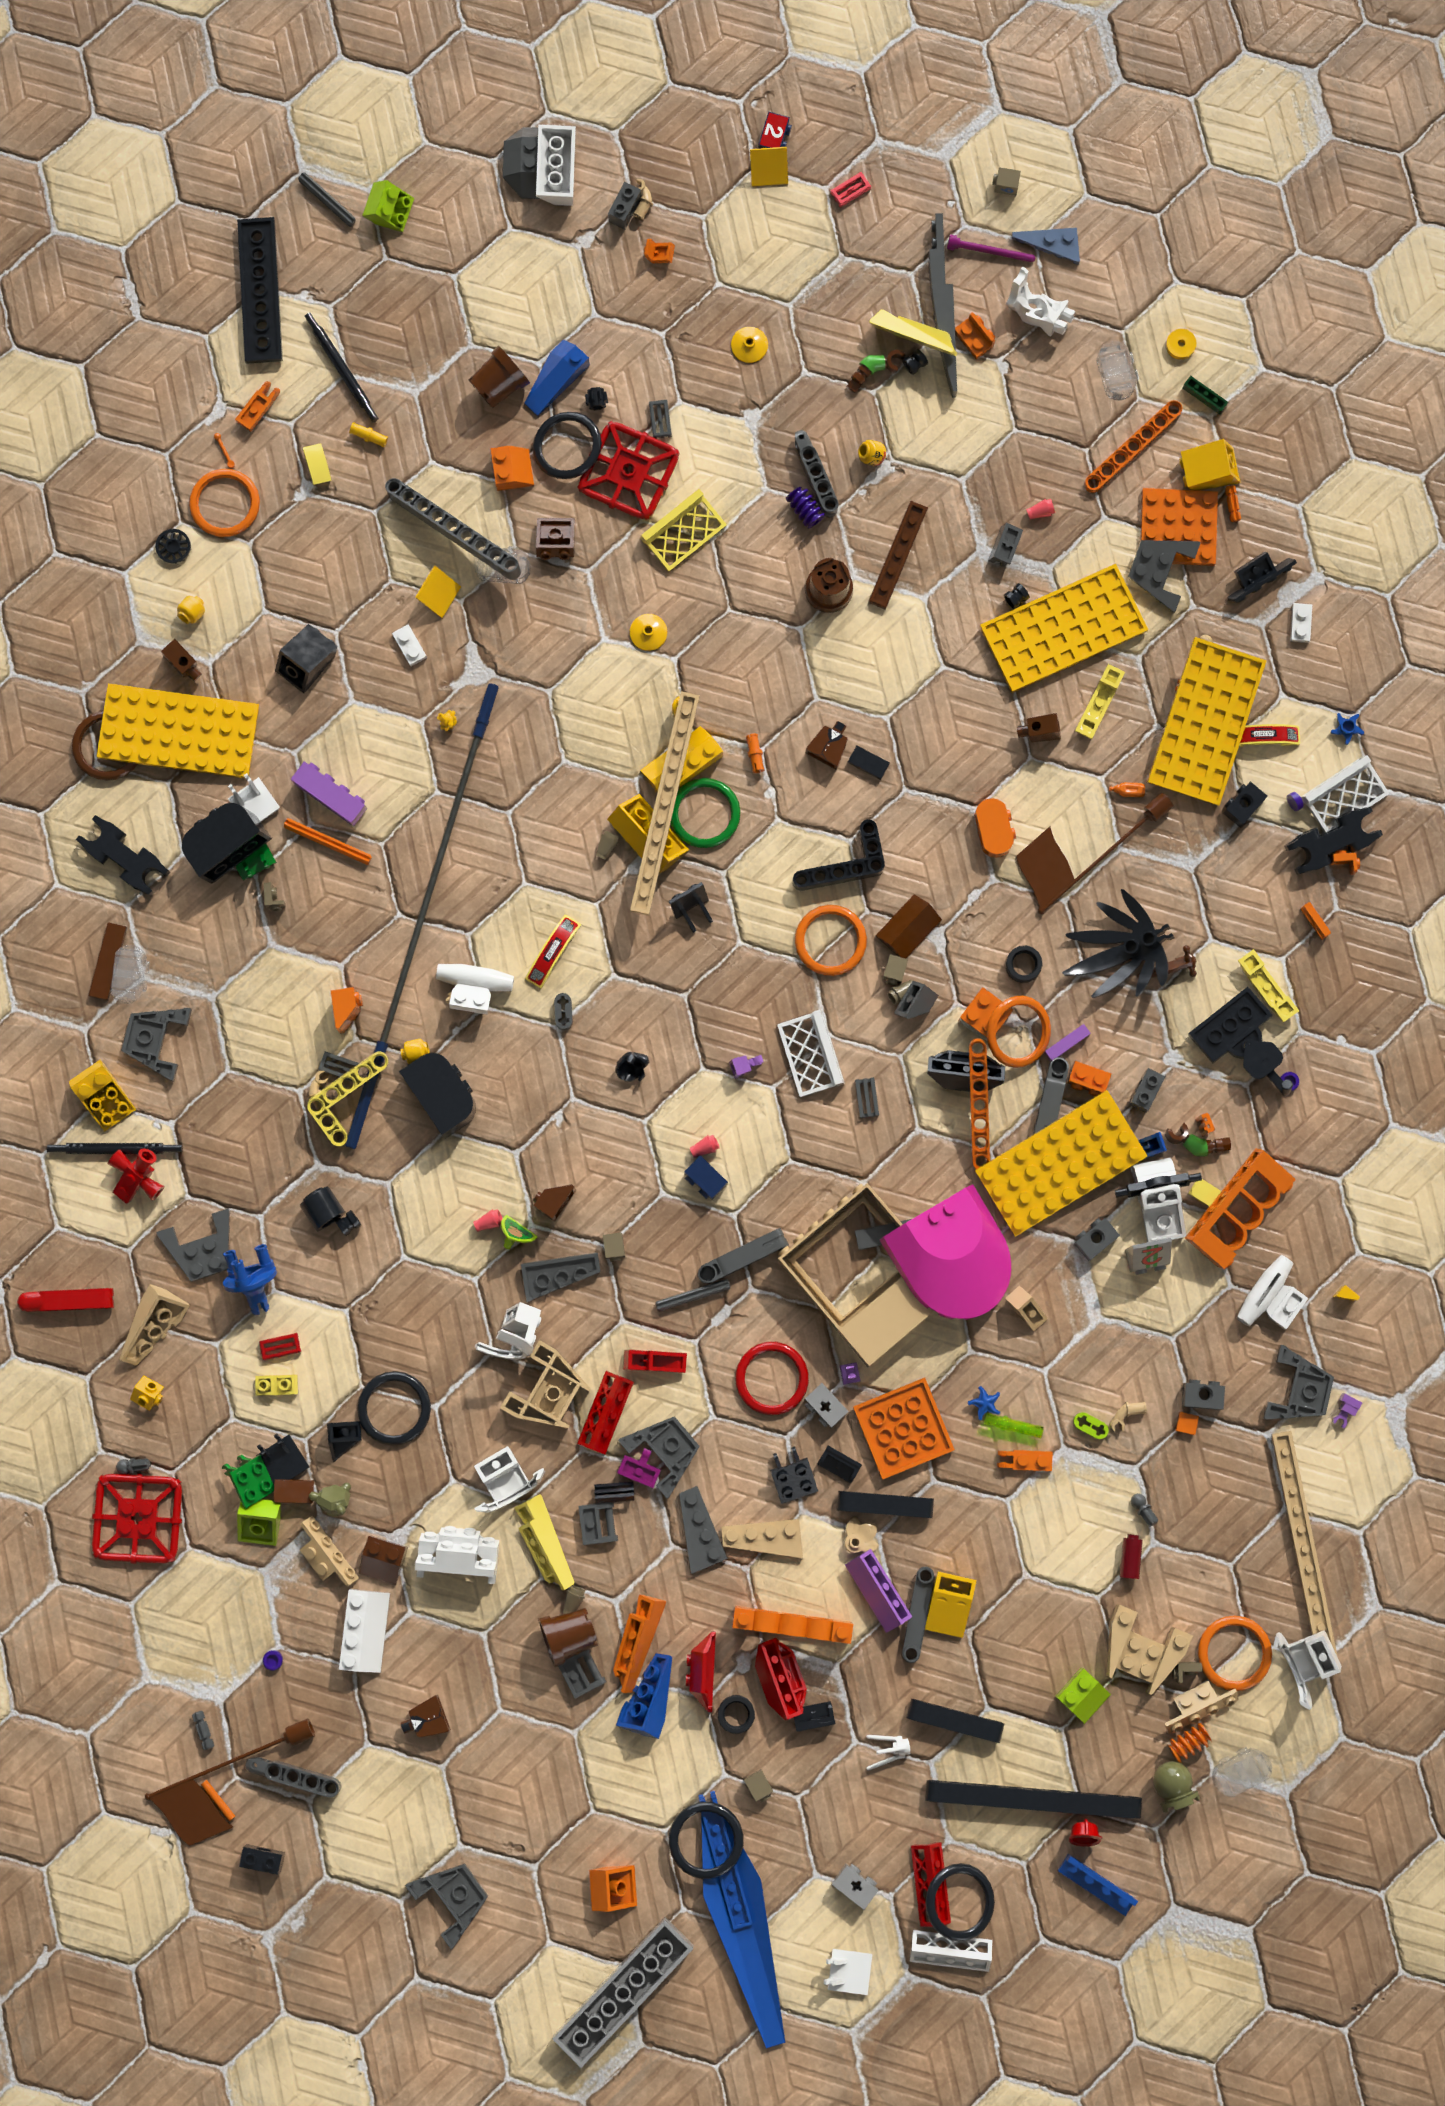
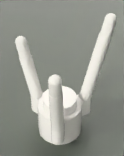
(899, 1748)

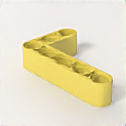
(342, 1091)

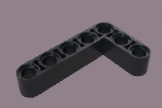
(846, 867)

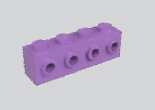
(328, 793)
(878, 1590)

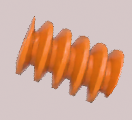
(1189, 1742)

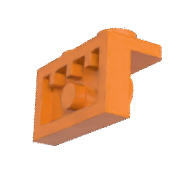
(975, 335)
(1088, 1078)

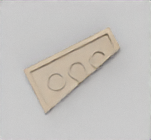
(767, 1537)

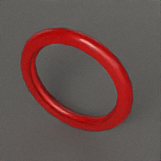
(774, 1409)

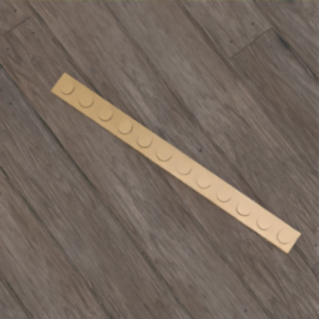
(664, 803)
(1302, 1534)

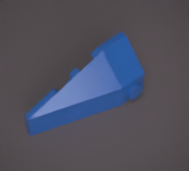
(560, 370)
(648, 1705)

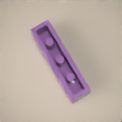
(1067, 1042)

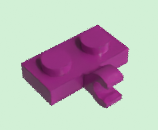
(639, 1469)

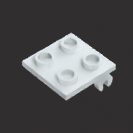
(255, 798)
(849, 1971)

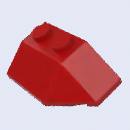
(702, 1671)
(780, 1678)

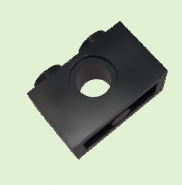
(1240, 814)
(262, 1859)

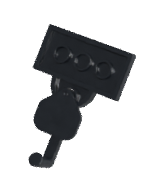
(1238, 1025)

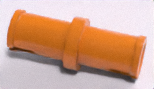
(755, 753)

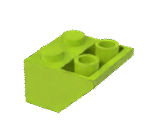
(388, 206)

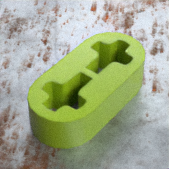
(1088, 1429)

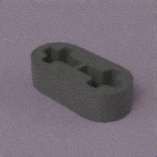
(568, 1011)

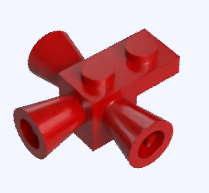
(135, 1175)

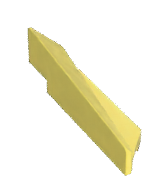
(914, 331)
(543, 1542)

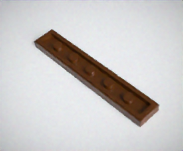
(898, 555)

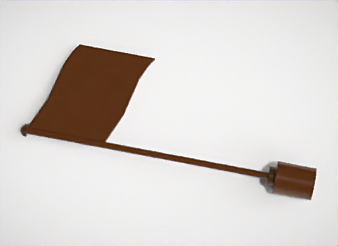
(1049, 869)
(191, 1808)

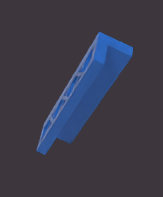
(1097, 1885)

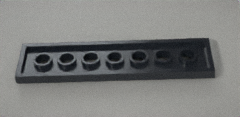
(249, 283)

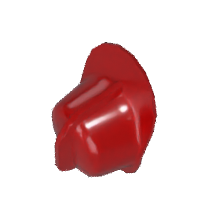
(1085, 1834)

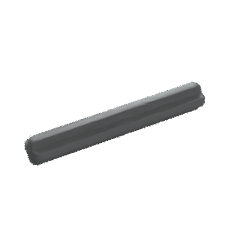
(327, 199)
(693, 1295)

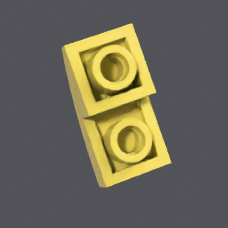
(317, 464)
(1204, 1192)
(276, 1385)

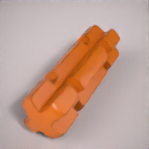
(1233, 505)

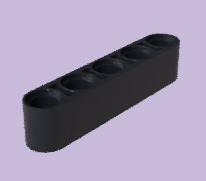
(885, 1504)
(955, 1720)

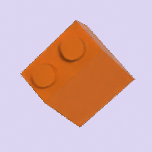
(512, 467)
(346, 1007)
(613, 1888)

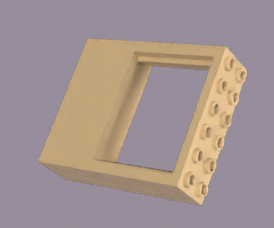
(880, 1317)

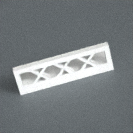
(956, 1958)

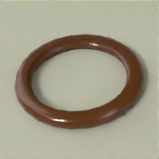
(82, 763)

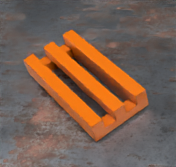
(1315, 920)
(1201, 1118)

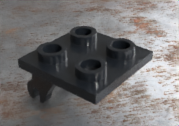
(689, 899)
(283, 1459)
(794, 1479)

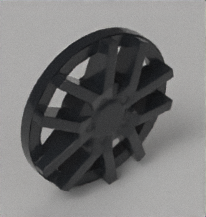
(173, 546)

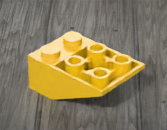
(102, 1095)
(950, 1604)

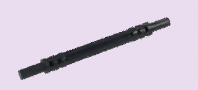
(341, 367)
(111, 1148)

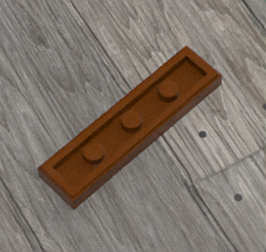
(102, 978)

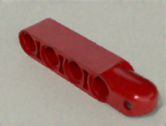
(66, 1300)

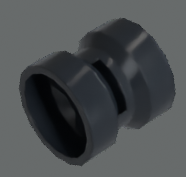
(915, 361)
(1016, 596)
(348, 1223)

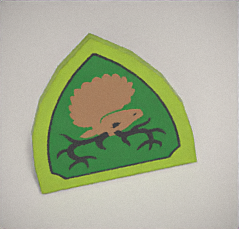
(515, 1232)

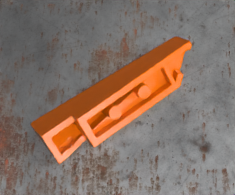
(637, 1640)

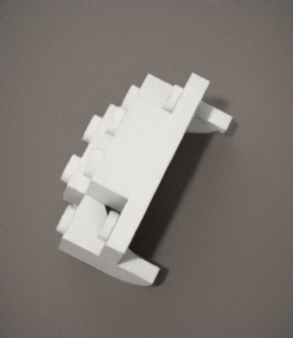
(457, 1553)

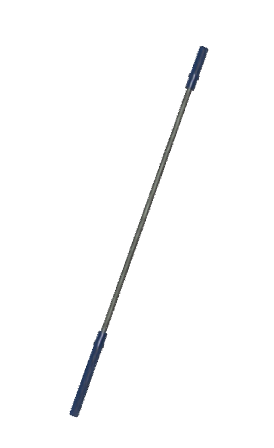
(368, 1088)

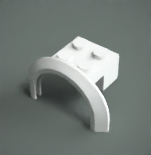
(523, 1322)
(504, 1479)
(1309, 1660)

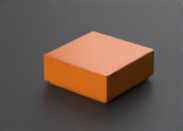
(1187, 1423)

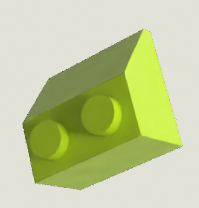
(259, 1522)
(1083, 1695)

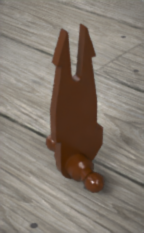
(1187, 960)

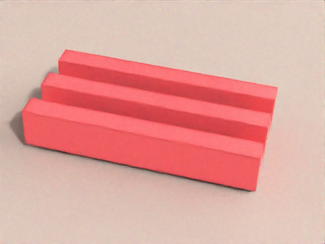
(837, 198)

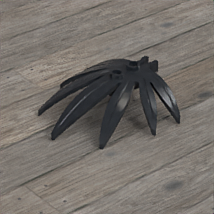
(1140, 945)

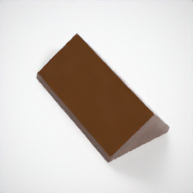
(909, 926)

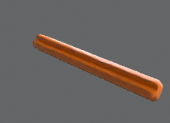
(327, 841)

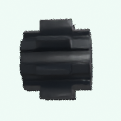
(596, 398)

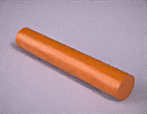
(217, 1800)

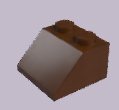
(553, 1200)
(382, 1559)

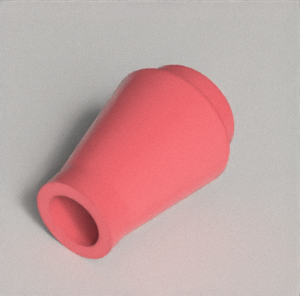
(1041, 509)
(705, 1146)
(488, 1221)

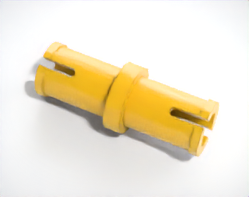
(368, 434)

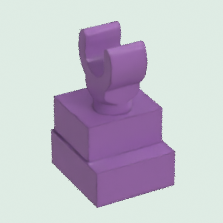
(742, 1066)
(849, 1373)
(1349, 1406)

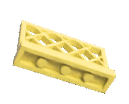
(675, 516)

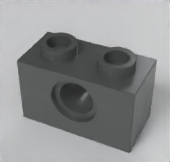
(624, 205)
(1147, 1090)
(1107, 1235)
(1215, 1395)

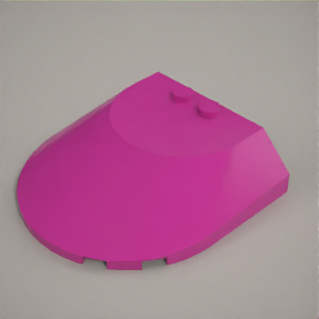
(953, 1256)

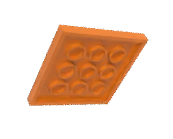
(1182, 517)
(903, 1428)

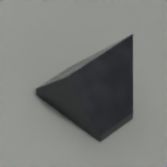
(343, 1437)

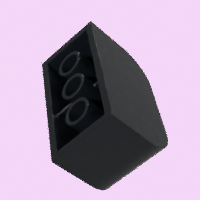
(223, 840)
(441, 1092)

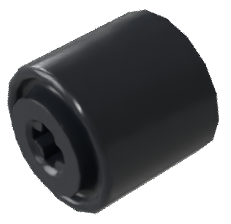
(322, 1208)

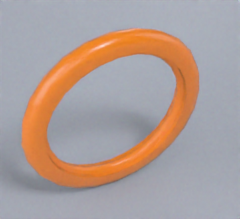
(224, 473)
(830, 970)
(1045, 1037)
(1266, 1650)

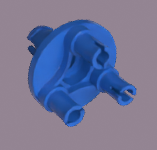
(250, 1279)

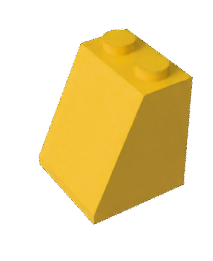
(1209, 466)

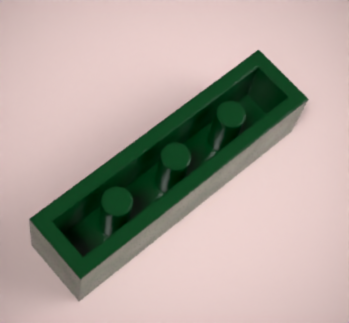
(1205, 395)

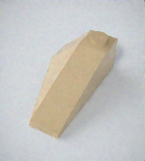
(153, 1318)

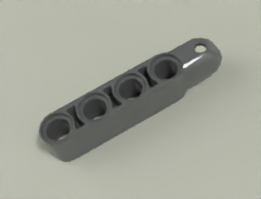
(804, 446)
(1052, 1093)
(742, 1256)
(263, 1769)

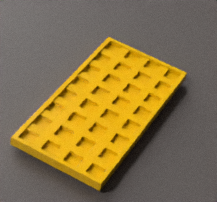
(1063, 628)
(1206, 721)
(177, 731)
(1061, 1163)

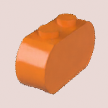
(994, 827)

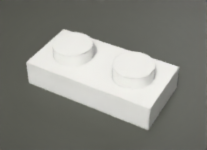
(1301, 623)
(409, 645)

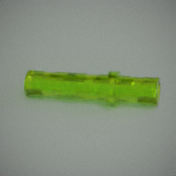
(1017, 1426)

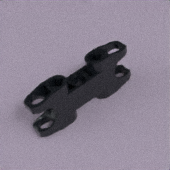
(1346, 834)
(111, 846)

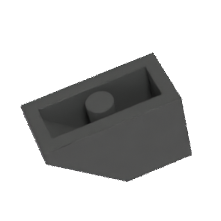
(916, 1001)

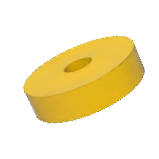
(1181, 352)

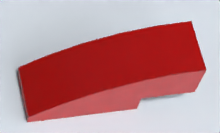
(655, 1361)

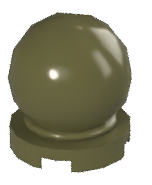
(1174, 1784)

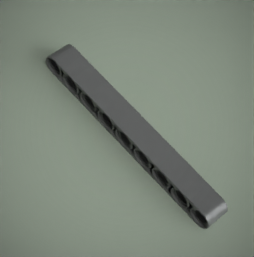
(459, 534)

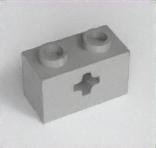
(822, 1394)
(861, 1896)

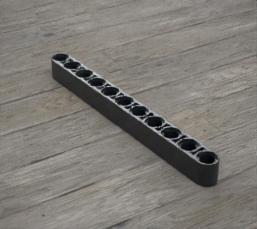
(1033, 1799)

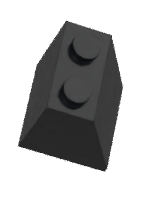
(305, 657)

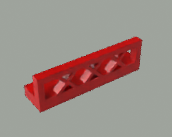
(608, 1413)
(931, 1865)

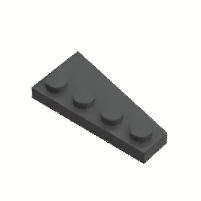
(552, 1274)
(701, 1537)

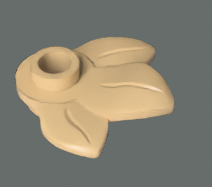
(862, 1534)

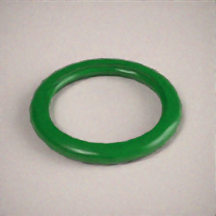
(730, 829)

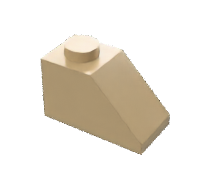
(1026, 1308)

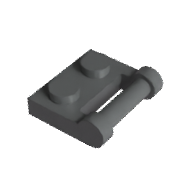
(591, 1523)
(576, 1677)

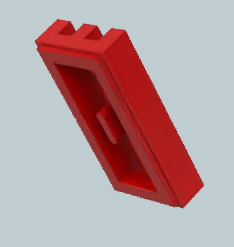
(281, 1338)

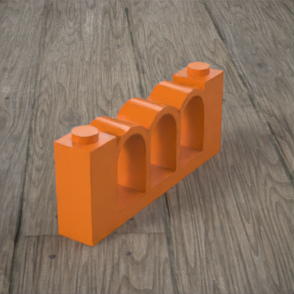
(1278, 1182)
(792, 1624)

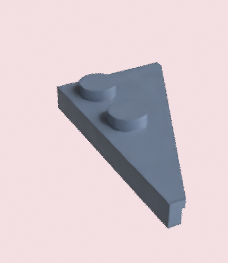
(1053, 241)

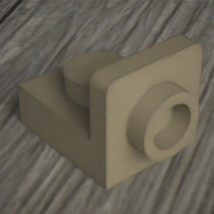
(270, 894)
(1189, 1668)

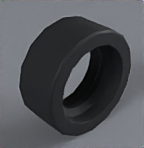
(1023, 978)
(721, 1714)

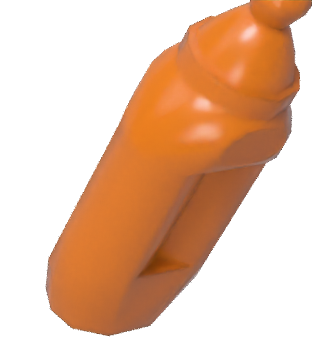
(1129, 789)

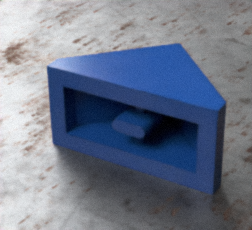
(1153, 1144)

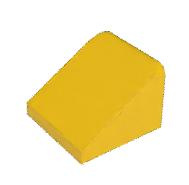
(1346, 1293)

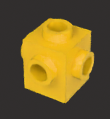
(147, 1393)

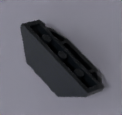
(952, 1071)

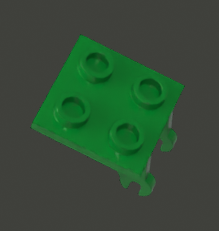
(256, 862)
(250, 1479)

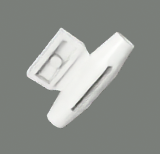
(473, 985)
(1272, 1296)

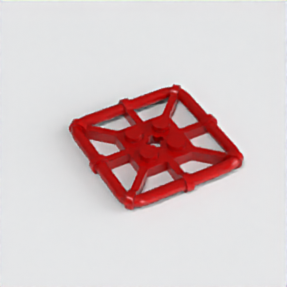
(633, 481)
(144, 1529)

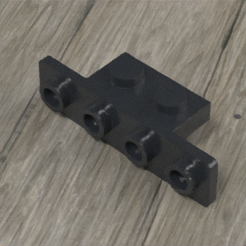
(1257, 573)

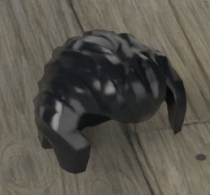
(631, 1066)

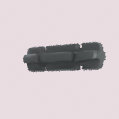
(203, 1730)

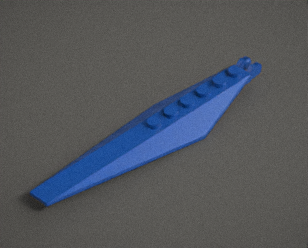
(742, 1924)

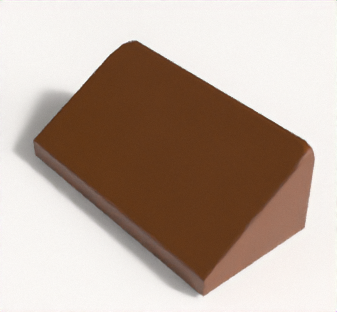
(293, 1491)

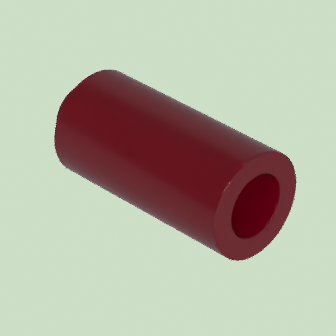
(1131, 1557)

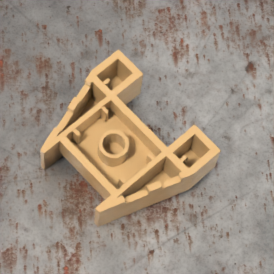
(551, 1393)
(1140, 1654)

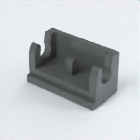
(1005, 544)

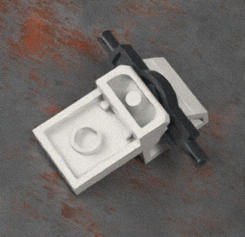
(1159, 1197)

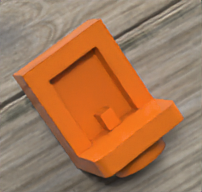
(659, 252)
(1343, 857)

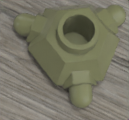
(332, 1499)

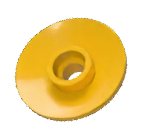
(753, 352)
(652, 640)

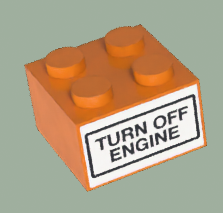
(979, 1012)

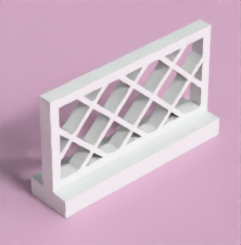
(1339, 779)
(827, 1049)

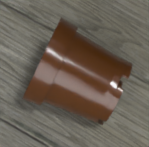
(498, 378)
(838, 594)
(567, 1635)

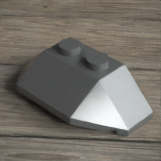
(521, 162)

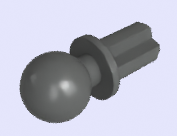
(133, 1465)
(1138, 1501)

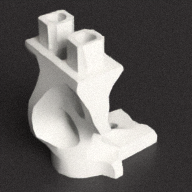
(1048, 312)

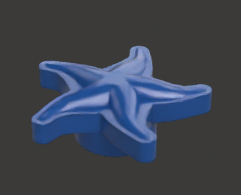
(1347, 727)
(985, 1403)

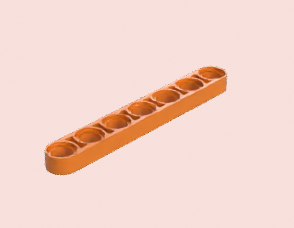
(1137, 438)
(979, 1095)

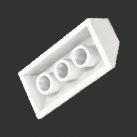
(555, 164)
(364, 1631)

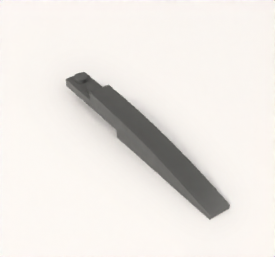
(942, 298)

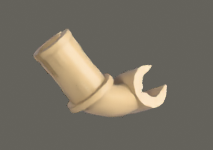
(645, 203)
(314, 1088)
(1125, 1411)

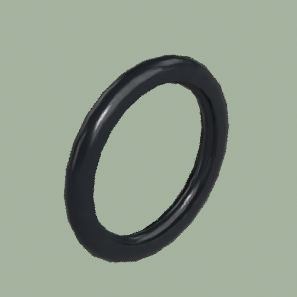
(587, 465)
(363, 1401)
(737, 1849)
(989, 1902)

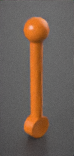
(230, 463)

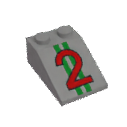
(1149, 1255)

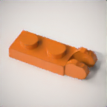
(257, 407)
(1027, 1460)

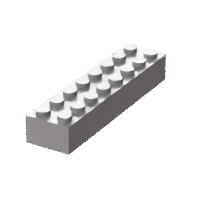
(622, 1992)

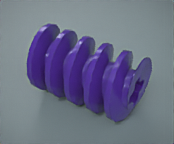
(805, 507)

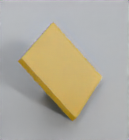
(769, 166)
(438, 591)

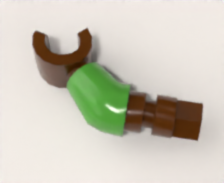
(872, 364)
(1196, 1145)

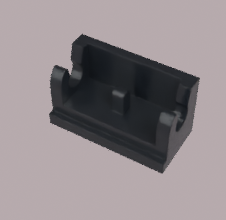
(839, 1464)
(815, 1716)

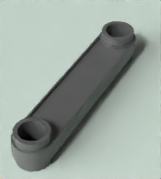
(919, 1611)

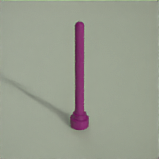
(955, 243)

